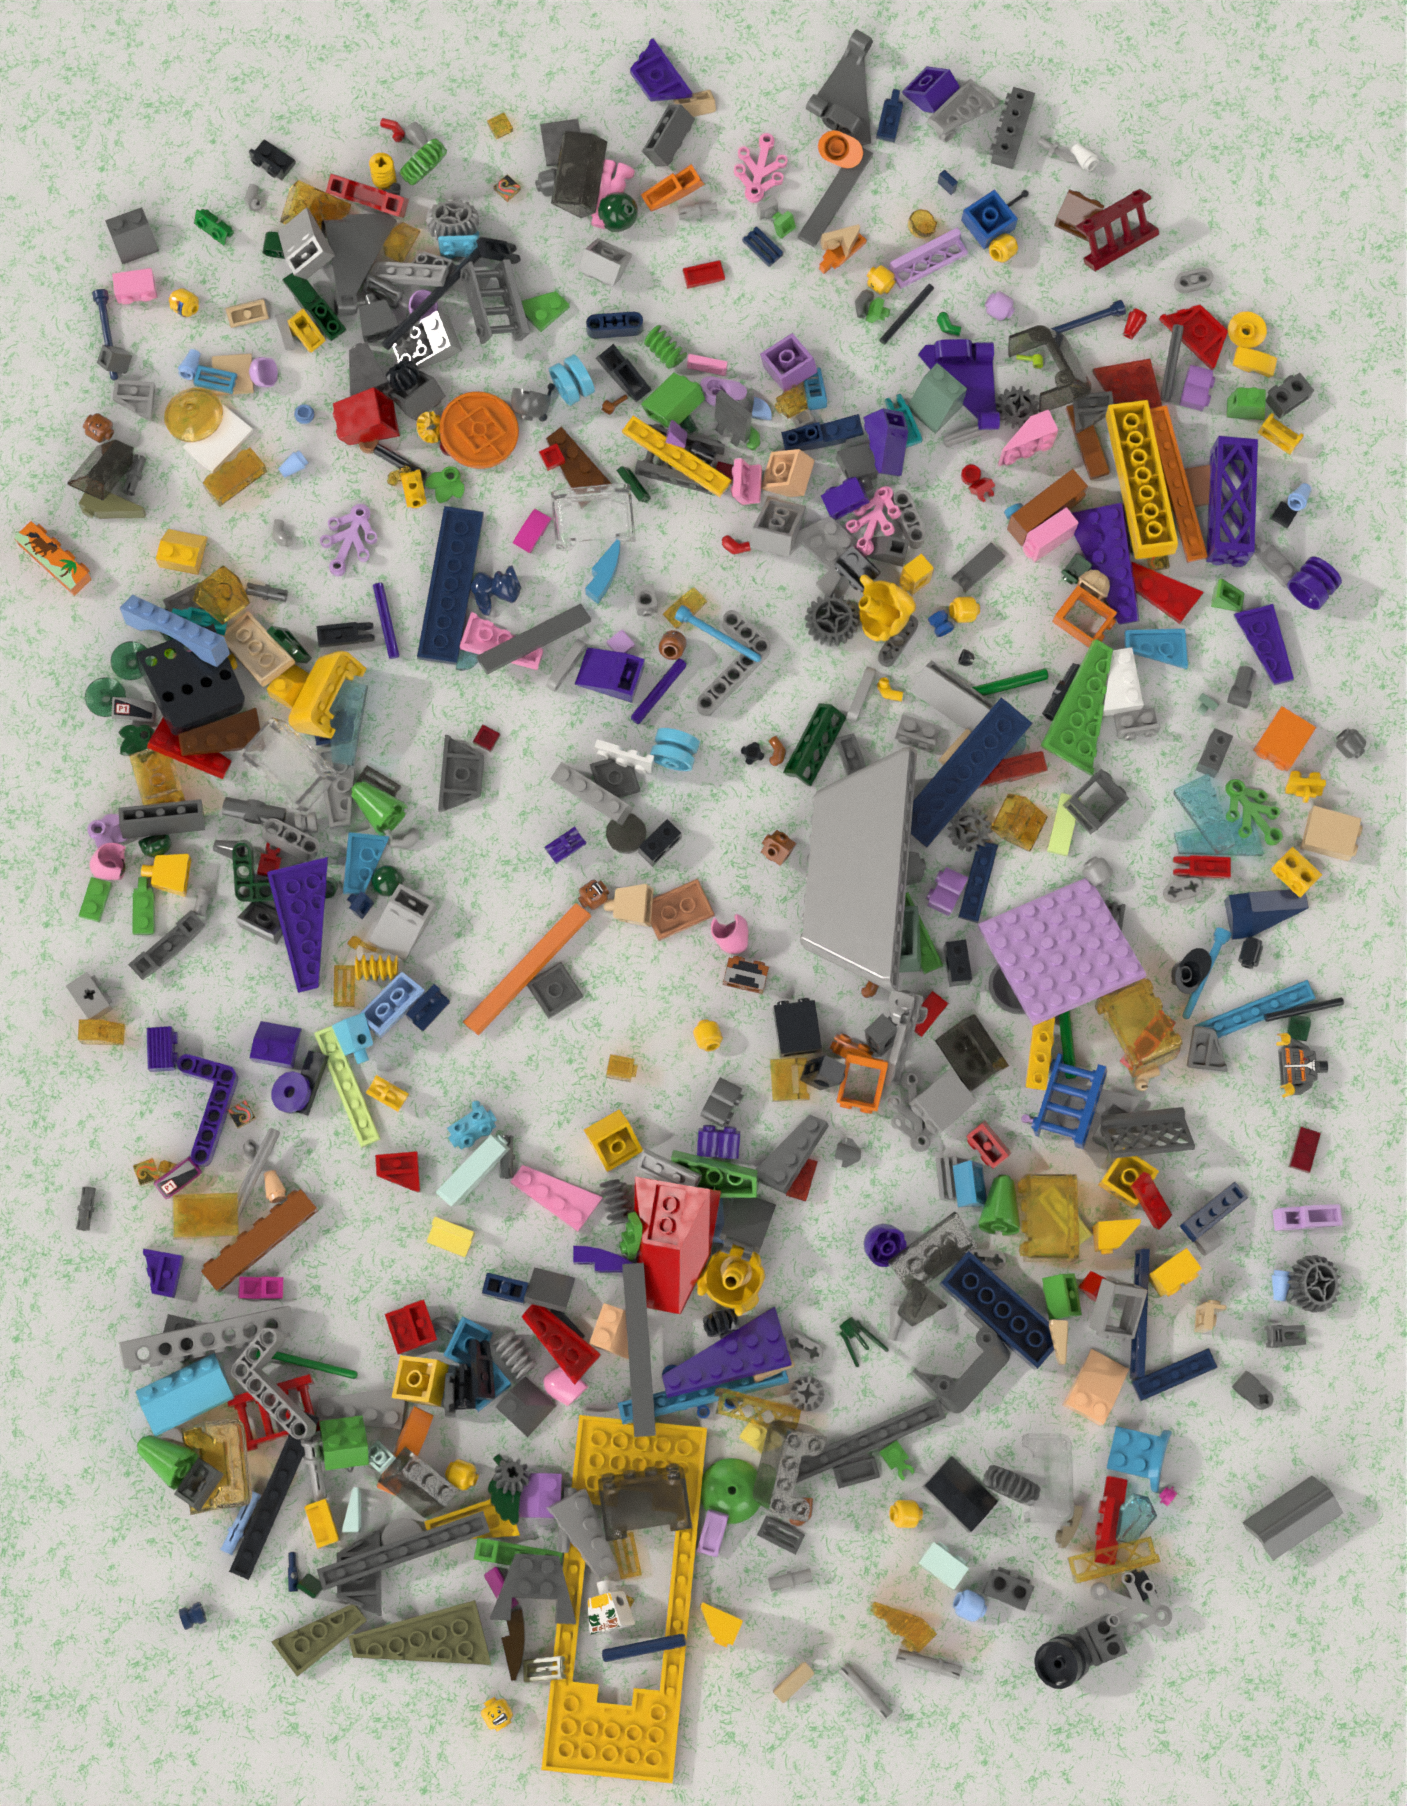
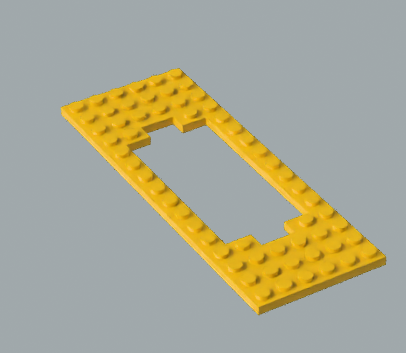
(608, 1737)

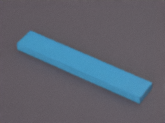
(1254, 1011)

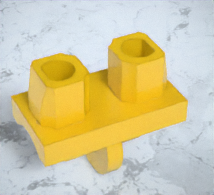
(413, 489)
(1305, 787)
(387, 1093)

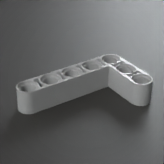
(737, 665)
(268, 1386)

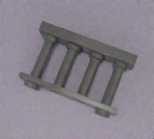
(511, 297)
(666, 473)

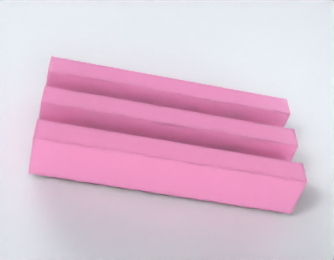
(707, 364)

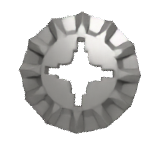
(799, 1400)

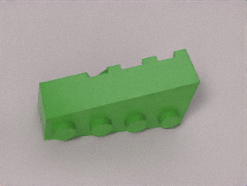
(730, 1179)

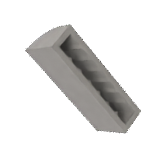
(951, 696)

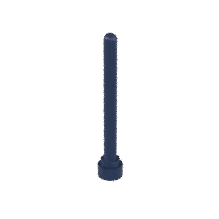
(101, 298)
(1116, 309)

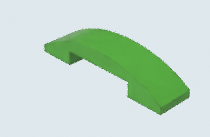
(503, 1552)

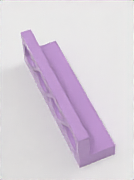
(924, 252)

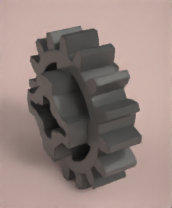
(1008, 406)
(973, 822)

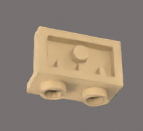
(1205, 1317)

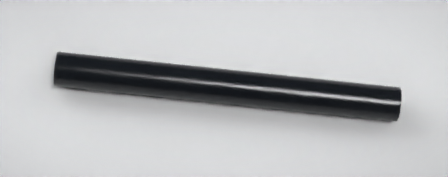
(906, 314)
(1303, 1009)

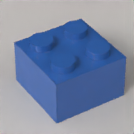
(989, 218)

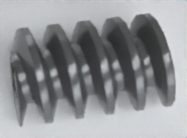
(616, 1201)

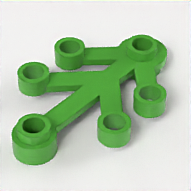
(1252, 810)

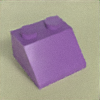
(540, 1493)

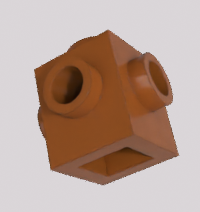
(777, 847)

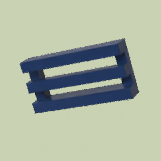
(751, 235)

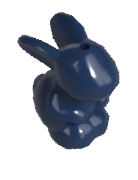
(503, 586)

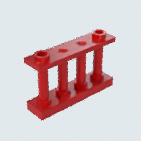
(240, 1403)

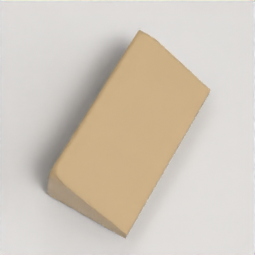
(699, 104)
(247, 313)
(793, 1682)

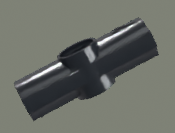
(1060, 692)

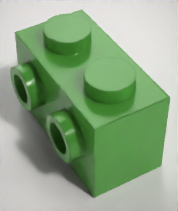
(1061, 1296)

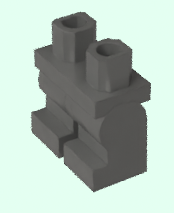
(1095, 1639)

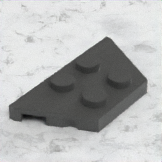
(460, 775)
(365, 1591)

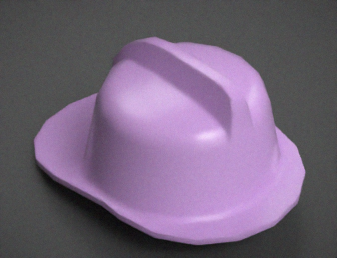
(713, 385)

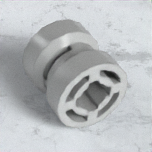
(301, 823)

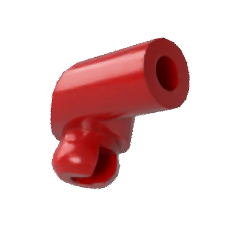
(734, 547)

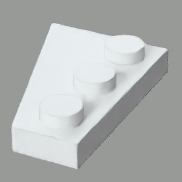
(631, 758)

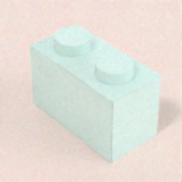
(943, 1565)

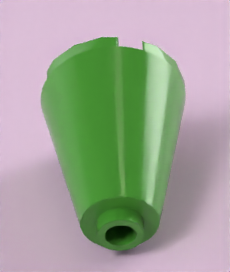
(379, 807)
(1000, 1208)
(167, 1459)

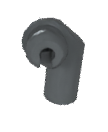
(864, 297)
(444, 1323)

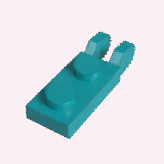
(914, 436)

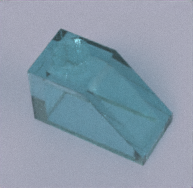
(1134, 1517)

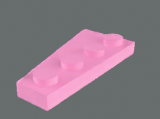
(483, 635)
(560, 1198)

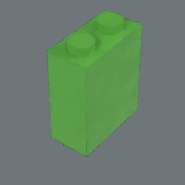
(673, 400)

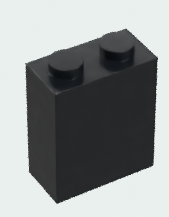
(797, 1027)

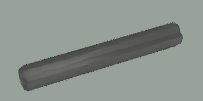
(1171, 363)

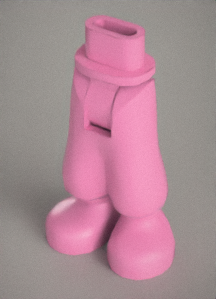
(611, 185)

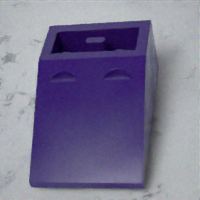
(887, 439)
(611, 673)

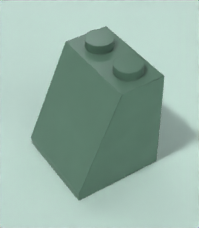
(937, 398)

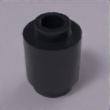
(1250, 953)

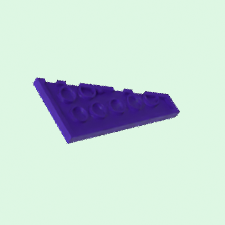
(1105, 544)
(300, 905)
(741, 1354)

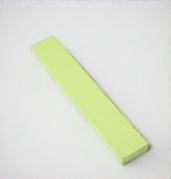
(347, 1087)

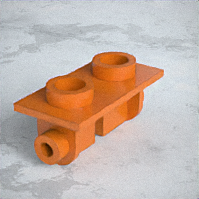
(845, 1044)

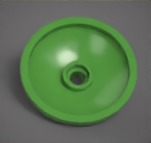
(715, 1489)

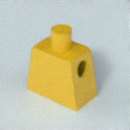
(169, 873)

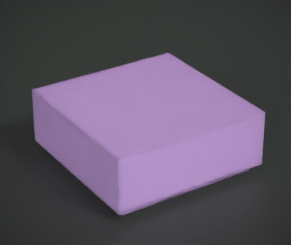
(620, 642)

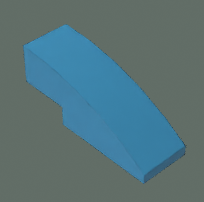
(603, 573)

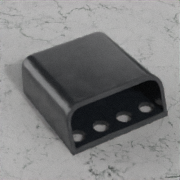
(188, 688)

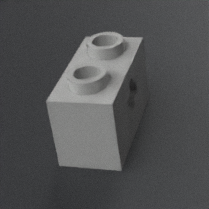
(81, 988)

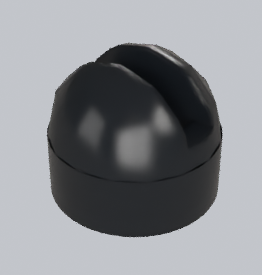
(964, 658)

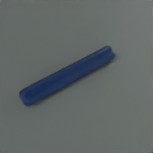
(644, 1647)

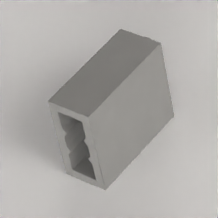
(942, 1102)

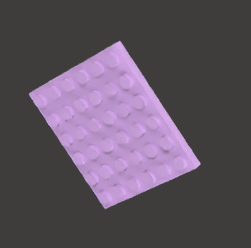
(1061, 951)

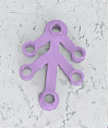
(350, 536)

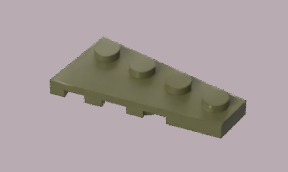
(311, 1642)

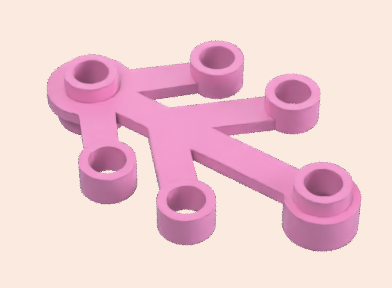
(759, 170)
(881, 498)

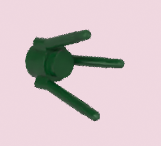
(851, 1328)

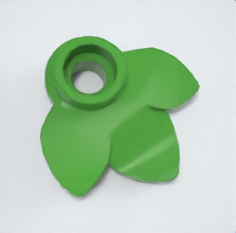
(446, 487)

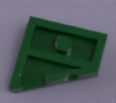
(289, 643)

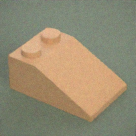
(1096, 1387)

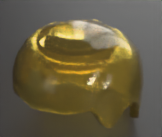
(921, 224)

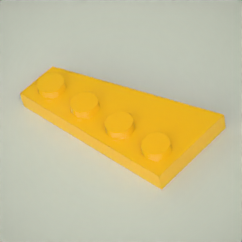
(496, 1525)

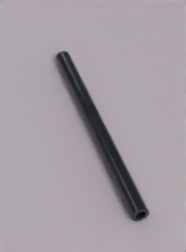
(429, 302)

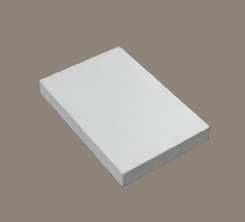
(222, 443)

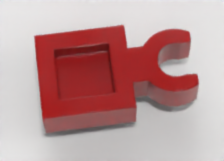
(269, 861)

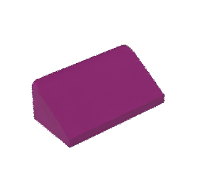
(495, 1581)

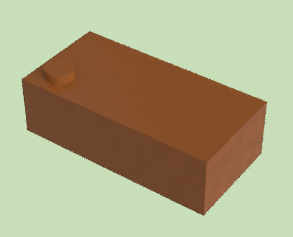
(1063, 493)

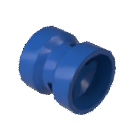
(940, 623)

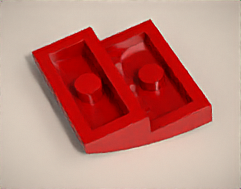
(411, 1327)

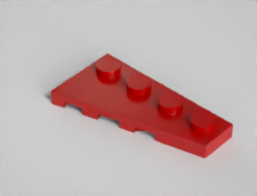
(1165, 593)
(564, 1345)

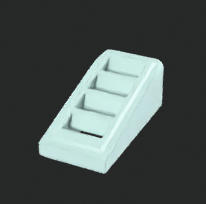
(353, 1515)

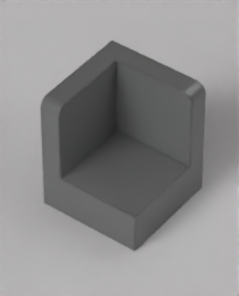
(114, 359)

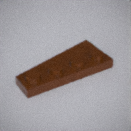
(221, 736)

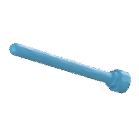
(684, 615)
(1221, 936)

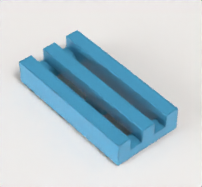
(233, 376)

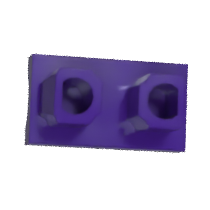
(565, 845)

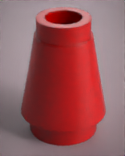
(1134, 323)

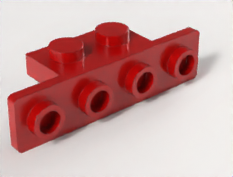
(1109, 1508)

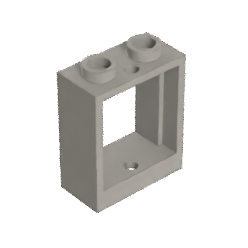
(1131, 1313)

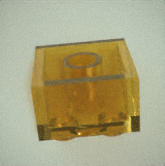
(221, 595)

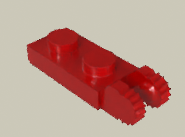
(1204, 866)

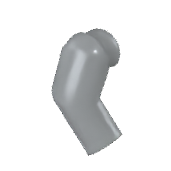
(250, 198)

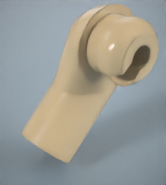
(1142, 1080)

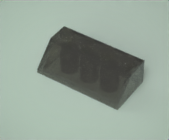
(579, 173)

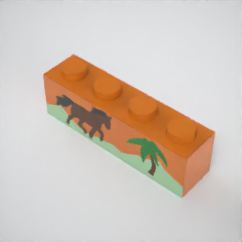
(53, 558)

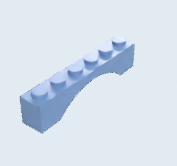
(203, 642)

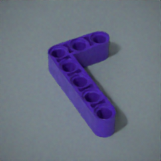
(213, 1105)

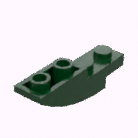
(314, 306)

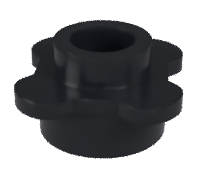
(754, 747)

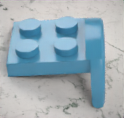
(1139, 1454)

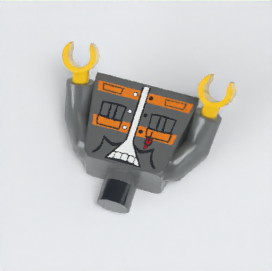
(1297, 1066)

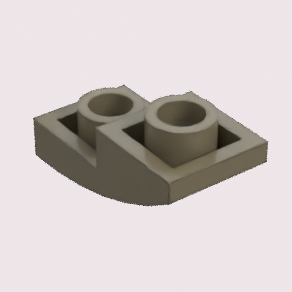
(1066, 1533)

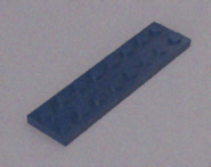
(450, 585)
(966, 770)

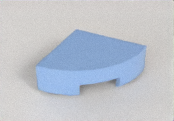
(761, 409)

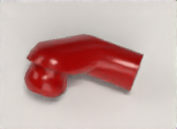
(393, 125)

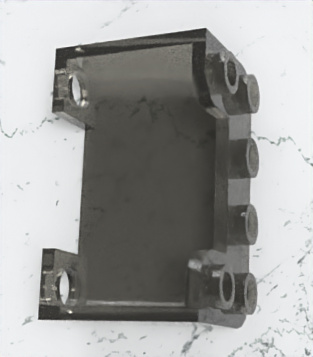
(644, 1500)

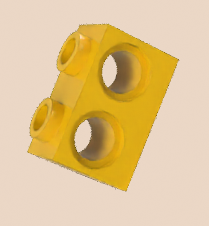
(1296, 871)

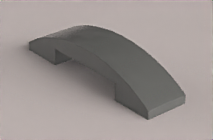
(168, 946)

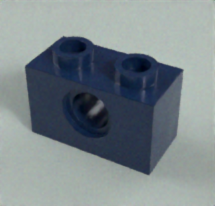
(504, 1288)

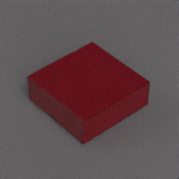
(486, 738)

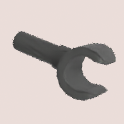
(394, 188)

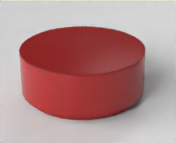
(970, 474)

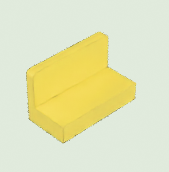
(450, 1237)

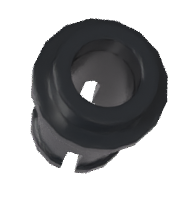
(703, 453)

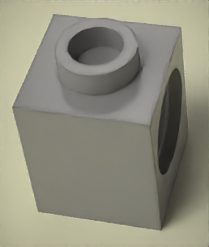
(645, 591)

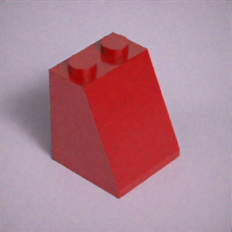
(365, 417)

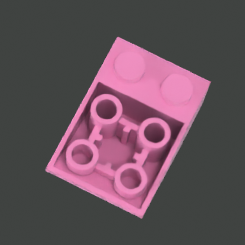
(1035, 435)

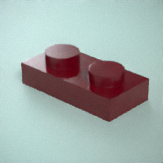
(1304, 1150)

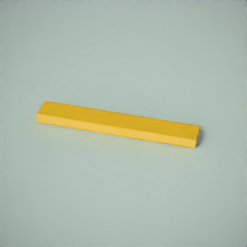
(676, 456)

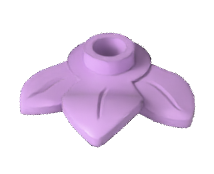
(110, 830)

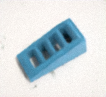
(816, 400)

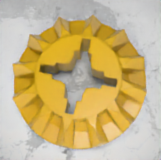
(423, 422)

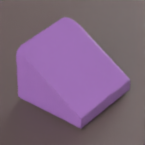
(676, 435)

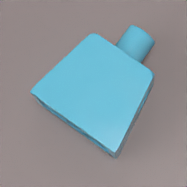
(354, 1036)

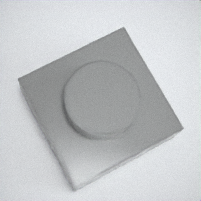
(767, 208)

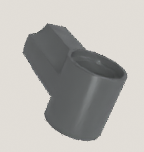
(1241, 691)

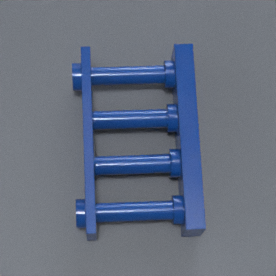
(1084, 1115)

